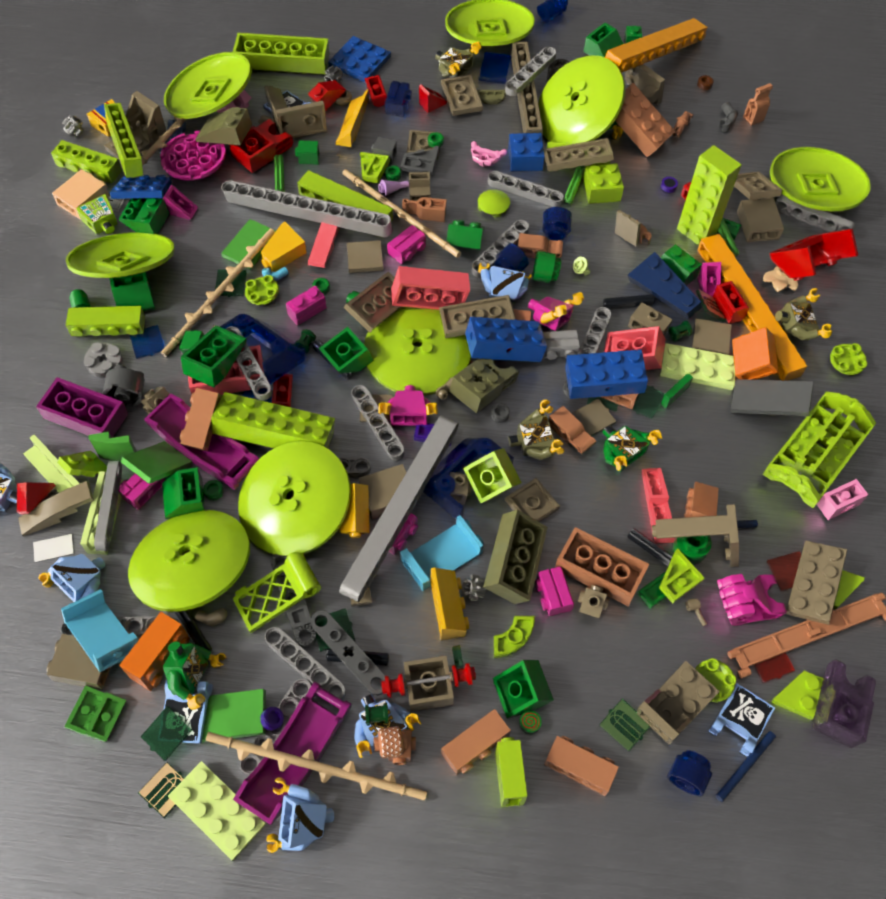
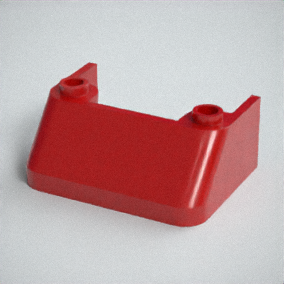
(802, 256)

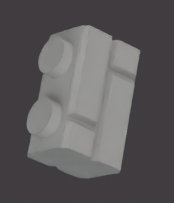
(561, 344)

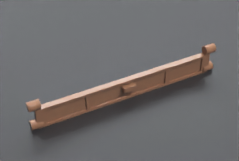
(806, 633)

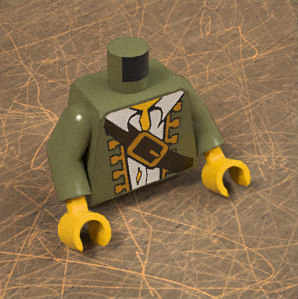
(456, 61)
(799, 319)
(536, 436)

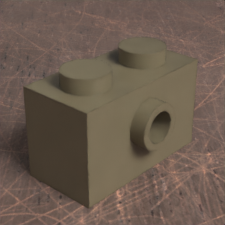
(647, 317)

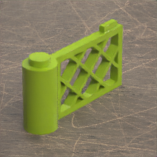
(301, 580)

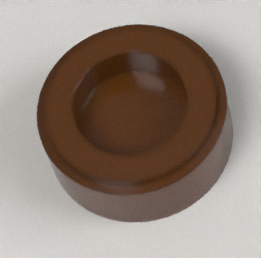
(705, 82)

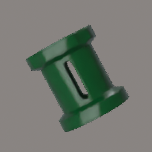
(679, 331)
(306, 339)
(376, 714)

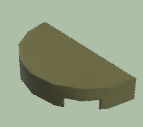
(491, 96)

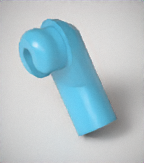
(276, 275)

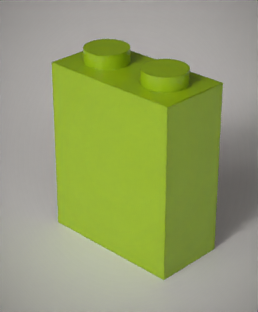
(510, 772)

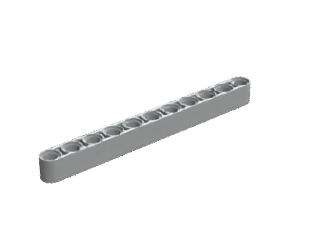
(308, 208)
(398, 509)

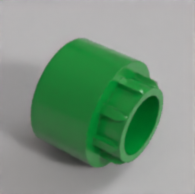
(546, 267)
(696, 553)

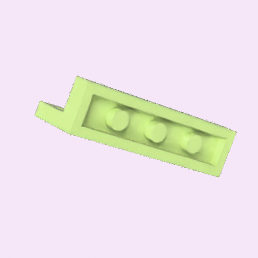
(48, 467)
(91, 523)

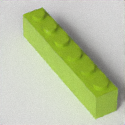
(123, 140)
(325, 189)

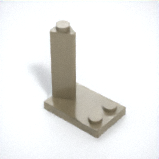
(647, 81)
(296, 120)
(704, 526)

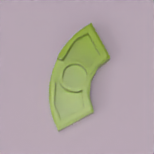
(515, 637)

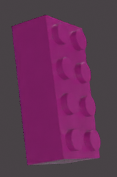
(81, 408)

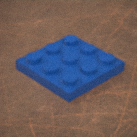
(360, 58)
(141, 187)

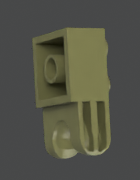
(482, 383)

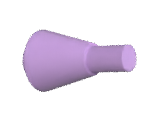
(387, 187)

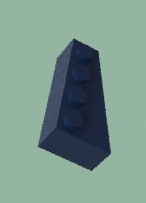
(658, 279)

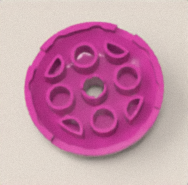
(191, 159)

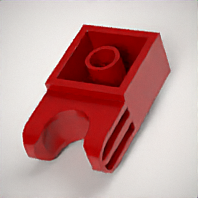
(261, 146)

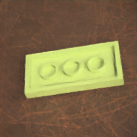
(704, 366)
(215, 812)

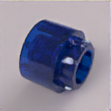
(556, 223)
(512, 258)
(690, 773)

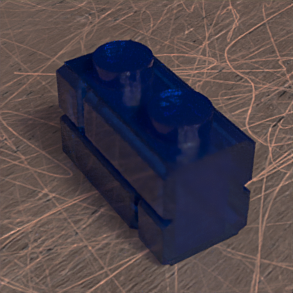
(398, 98)

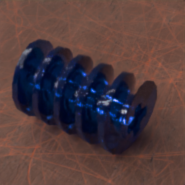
(551, 9)

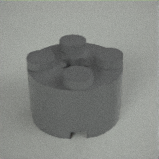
(124, 385)

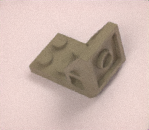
(144, 121)
(677, 702)

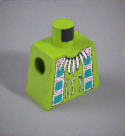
(98, 215)

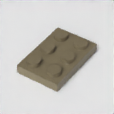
(461, 95)
(756, 186)

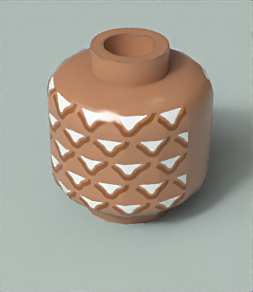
(390, 742)

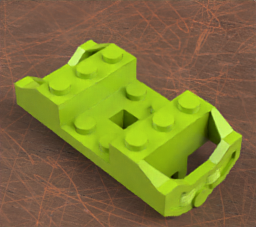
(807, 465)

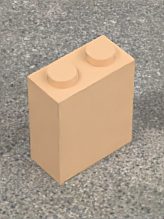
(79, 190)

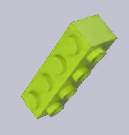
(78, 157)
(105, 321)

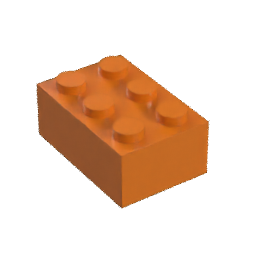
(149, 654)

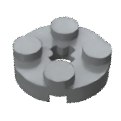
(99, 351)

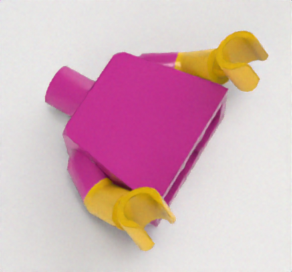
(554, 312)
(408, 408)

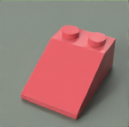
(648, 339)

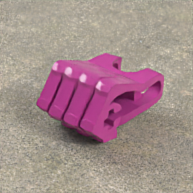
(749, 600)

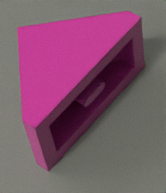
(179, 204)
(709, 277)

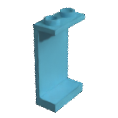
(445, 551)
(98, 630)

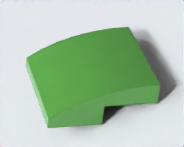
(112, 448)
(95, 713)

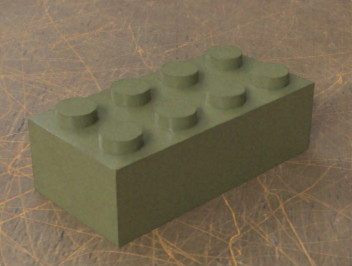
(515, 557)

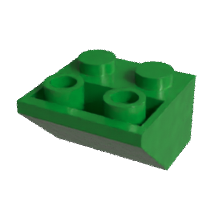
(602, 40)
(145, 215)
(465, 235)
(133, 291)
(183, 493)

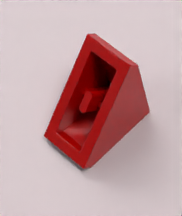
(430, 99)
(31, 494)

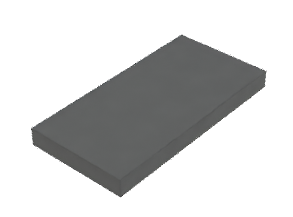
(772, 397)

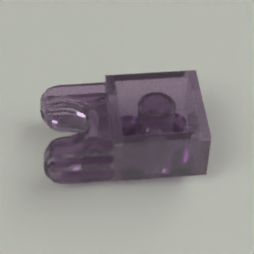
(842, 708)

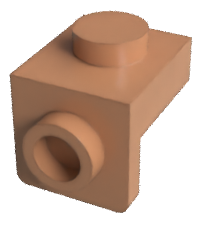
(406, 756)

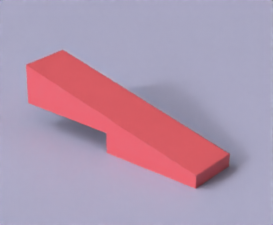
(323, 245)
(656, 498)

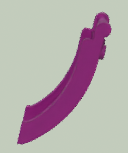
(223, 455)
(308, 728)

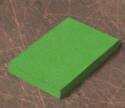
(247, 236)
(156, 462)
(235, 714)

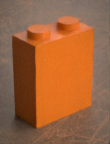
(755, 355)

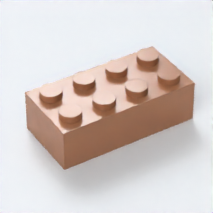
(643, 121)
(602, 565)

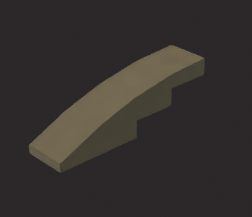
(54, 508)

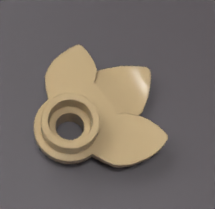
(780, 280)

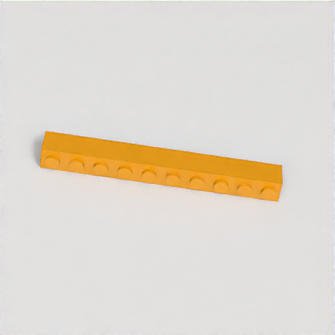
(657, 44)
(759, 315)

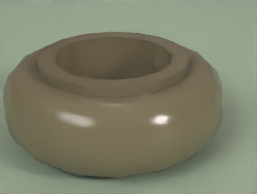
(347, 97)

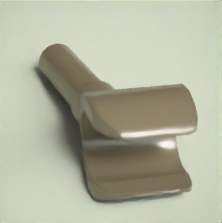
(694, 604)

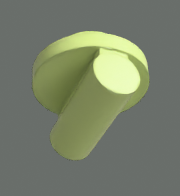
(581, 266)

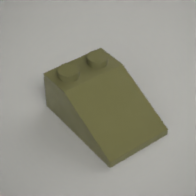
(226, 127)

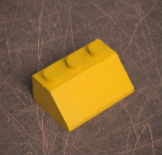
(448, 603)

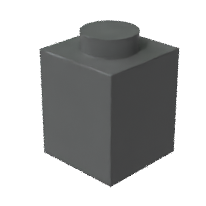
(385, 147)

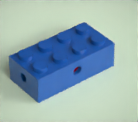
(505, 339)
(606, 374)

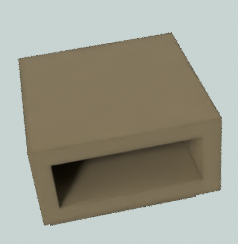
(419, 185)

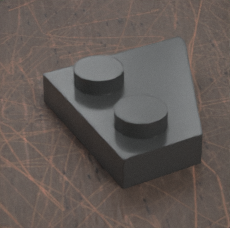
(420, 161)

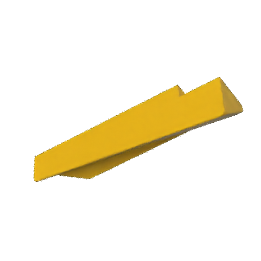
(353, 120)

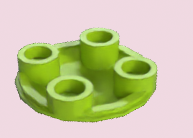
(493, 202)
(261, 290)
(848, 359)
(719, 676)

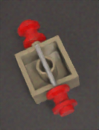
(428, 682)

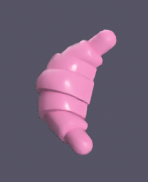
(486, 157)

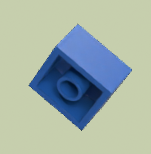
(526, 152)

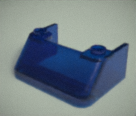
(286, 352)
(442, 484)

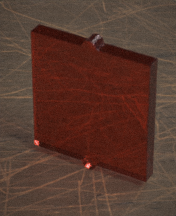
(785, 569)
(774, 668)

